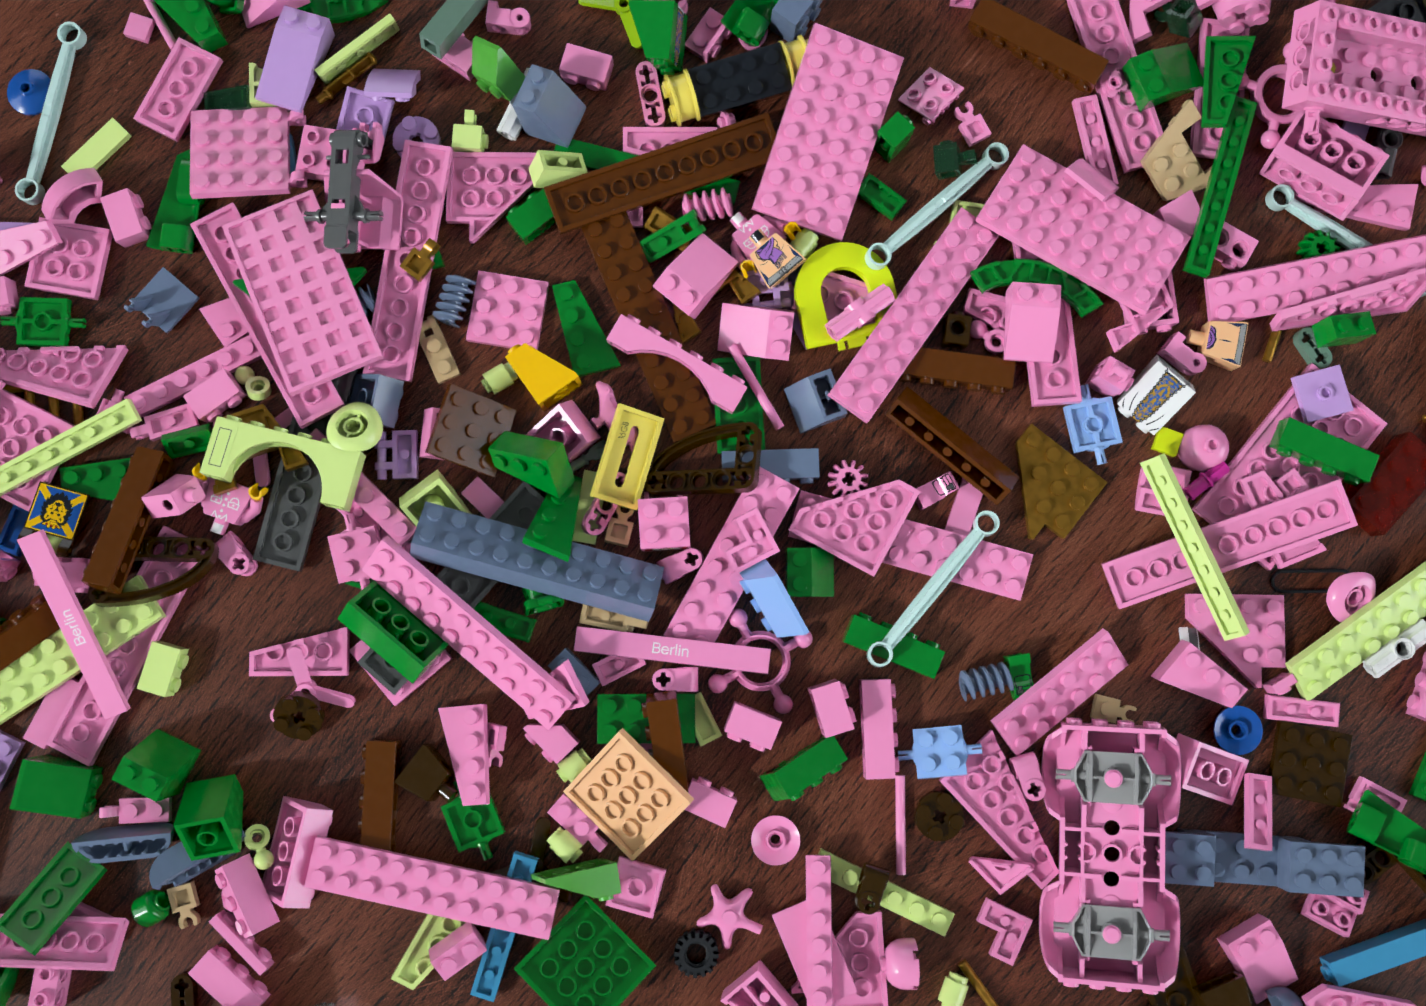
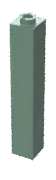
(449, 25)

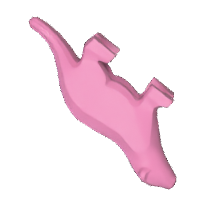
(607, 409)

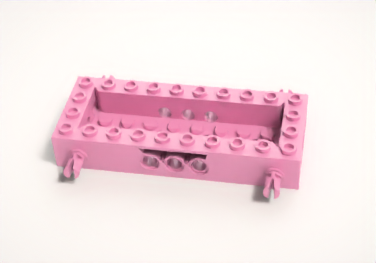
(1356, 44)

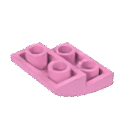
(1334, 912)

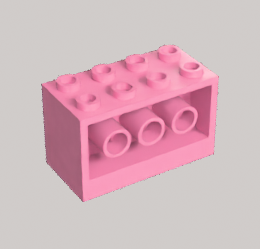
(1324, 168)

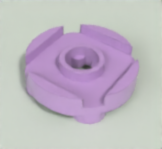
(413, 127)

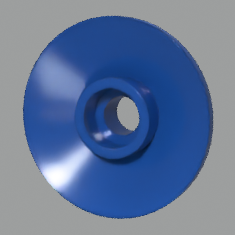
(33, 100)
(1248, 733)

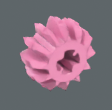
(840, 474)

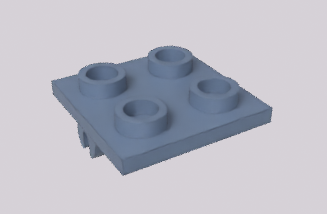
(163, 301)

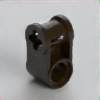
(872, 883)

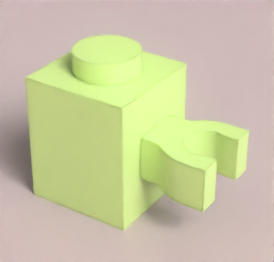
(469, 136)

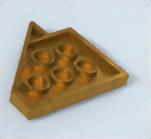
(1053, 484)

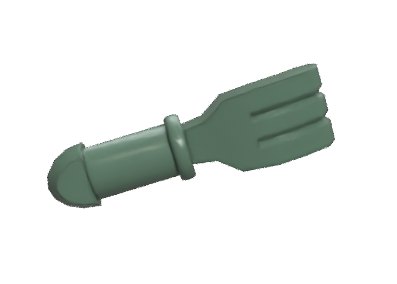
(594, 453)

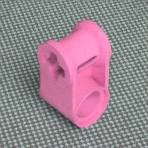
(233, 552)
(676, 565)
(681, 679)
(1027, 772)

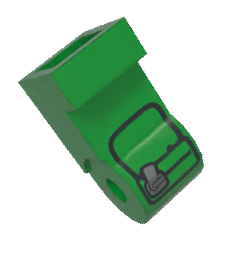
(1020, 671)

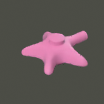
(729, 915)

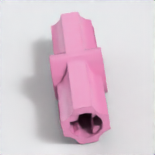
(860, 312)

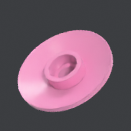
(779, 852)

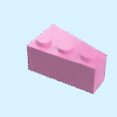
(757, 988)

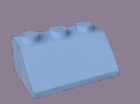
(772, 600)

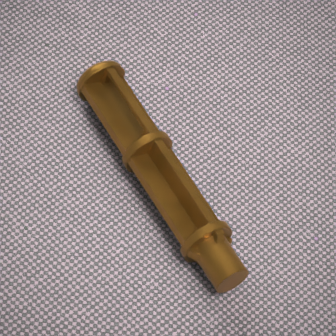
(346, 78)

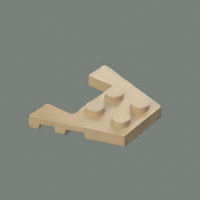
(1171, 160)

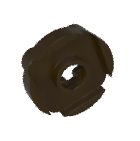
(298, 728)
(943, 802)

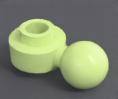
(256, 387)
(263, 858)

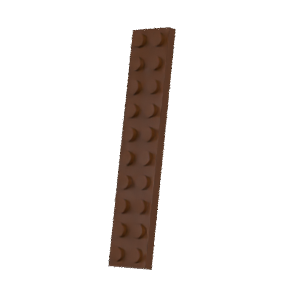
(661, 173)
(632, 292)

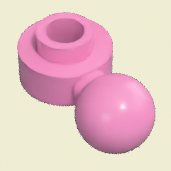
(979, 330)

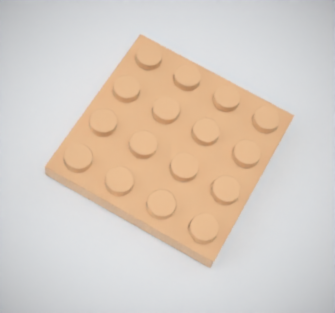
(628, 794)

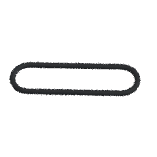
(1303, 571)

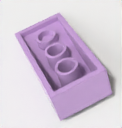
(294, 52)

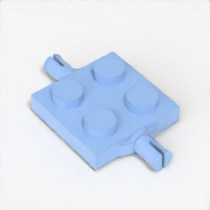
(1092, 425)
(940, 752)

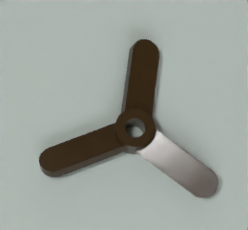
(538, 849)

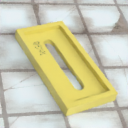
(640, 461)

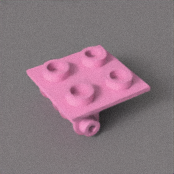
(931, 95)

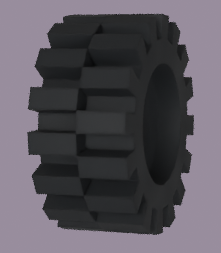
(696, 968)

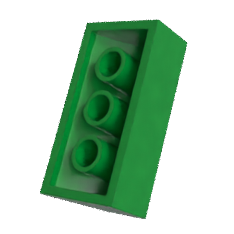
(392, 631)

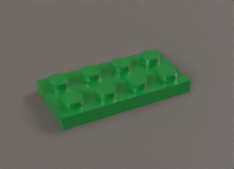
(747, 409)
(626, 712)
(50, 899)

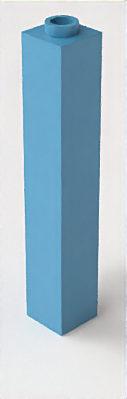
(1375, 954)

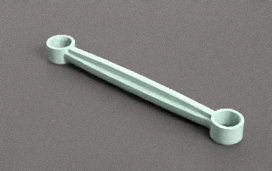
(51, 113)
(937, 205)
(1315, 219)
(934, 587)

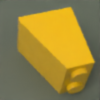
(542, 375)

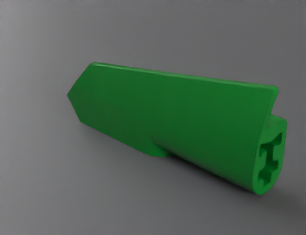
(749, 19)
(176, 212)
(1389, 830)

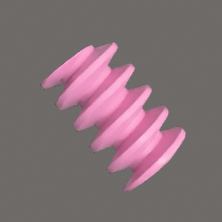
(709, 205)

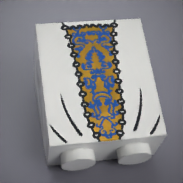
(1155, 396)

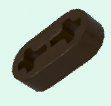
(178, 993)

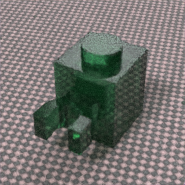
(1182, 17)
(949, 159)

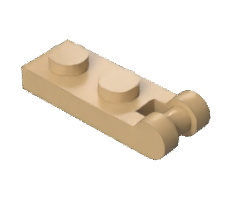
(438, 352)

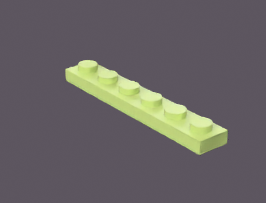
(894, 897)

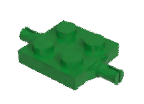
(43, 321)
(473, 824)

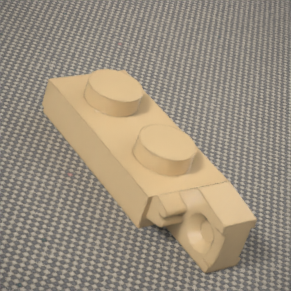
(609, 620)

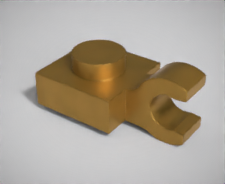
(419, 262)

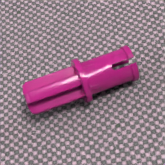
(1206, 480)

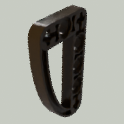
(711, 486)
(169, 554)

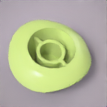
(355, 427)

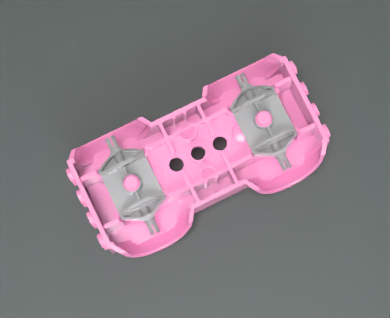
(1124, 931)

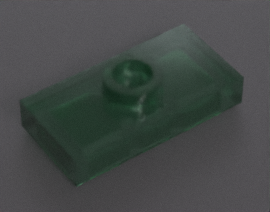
(229, 98)

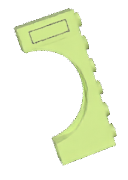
(236, 441)

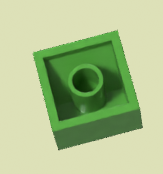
(495, 70)

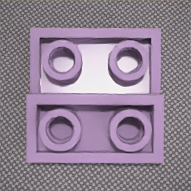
(392, 83)

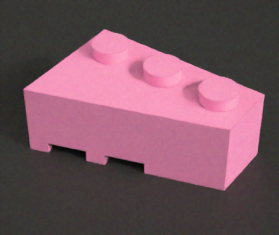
(1196, 673)

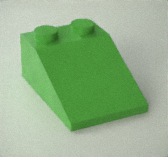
(592, 878)

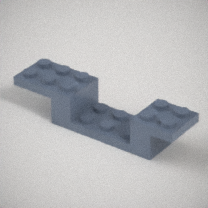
(1292, 865)

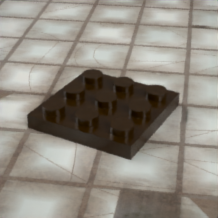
(1309, 763)

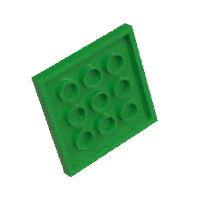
(585, 961)

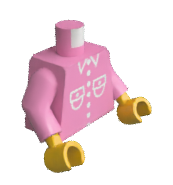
(742, 246)
(231, 507)

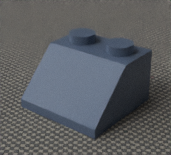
(381, 393)

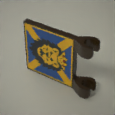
(58, 513)

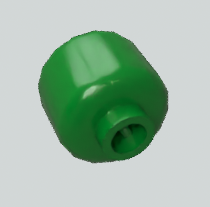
(150, 908)

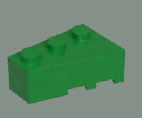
(534, 461)

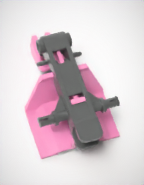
(359, 205)

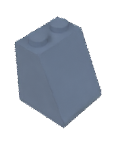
(548, 107)

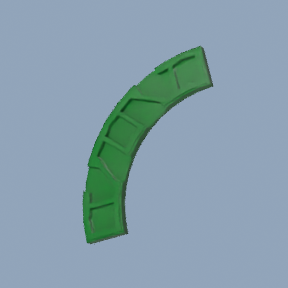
(342, 10)
(1003, 273)

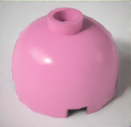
(1203, 447)
(901, 964)

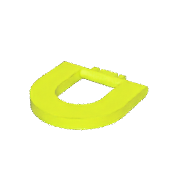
(808, 291)

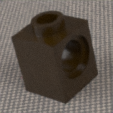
(953, 340)

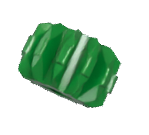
(1317, 240)

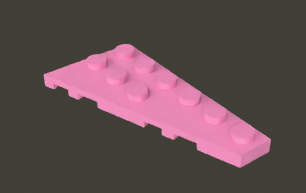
(1000, 808)

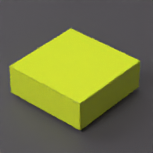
(1167, 441)

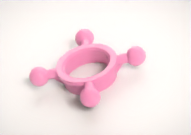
(1270, 137)
(782, 703)

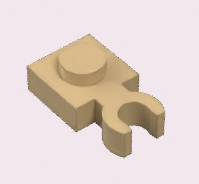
(619, 528)
(1109, 708)
(183, 900)

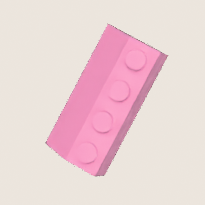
(292, 849)

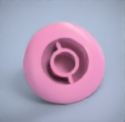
(1350, 594)

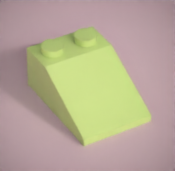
(433, 490)

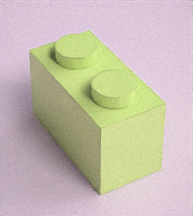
(555, 166)
(163, 669)

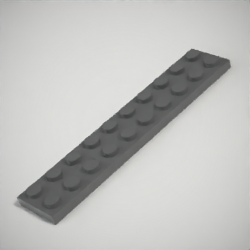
(296, 500)
(516, 511)

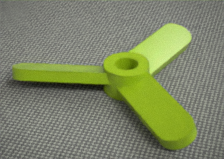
(624, 13)

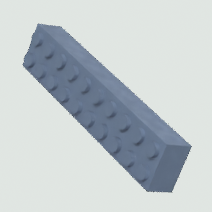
(497, 553)

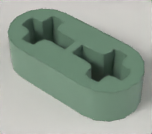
(1309, 349)

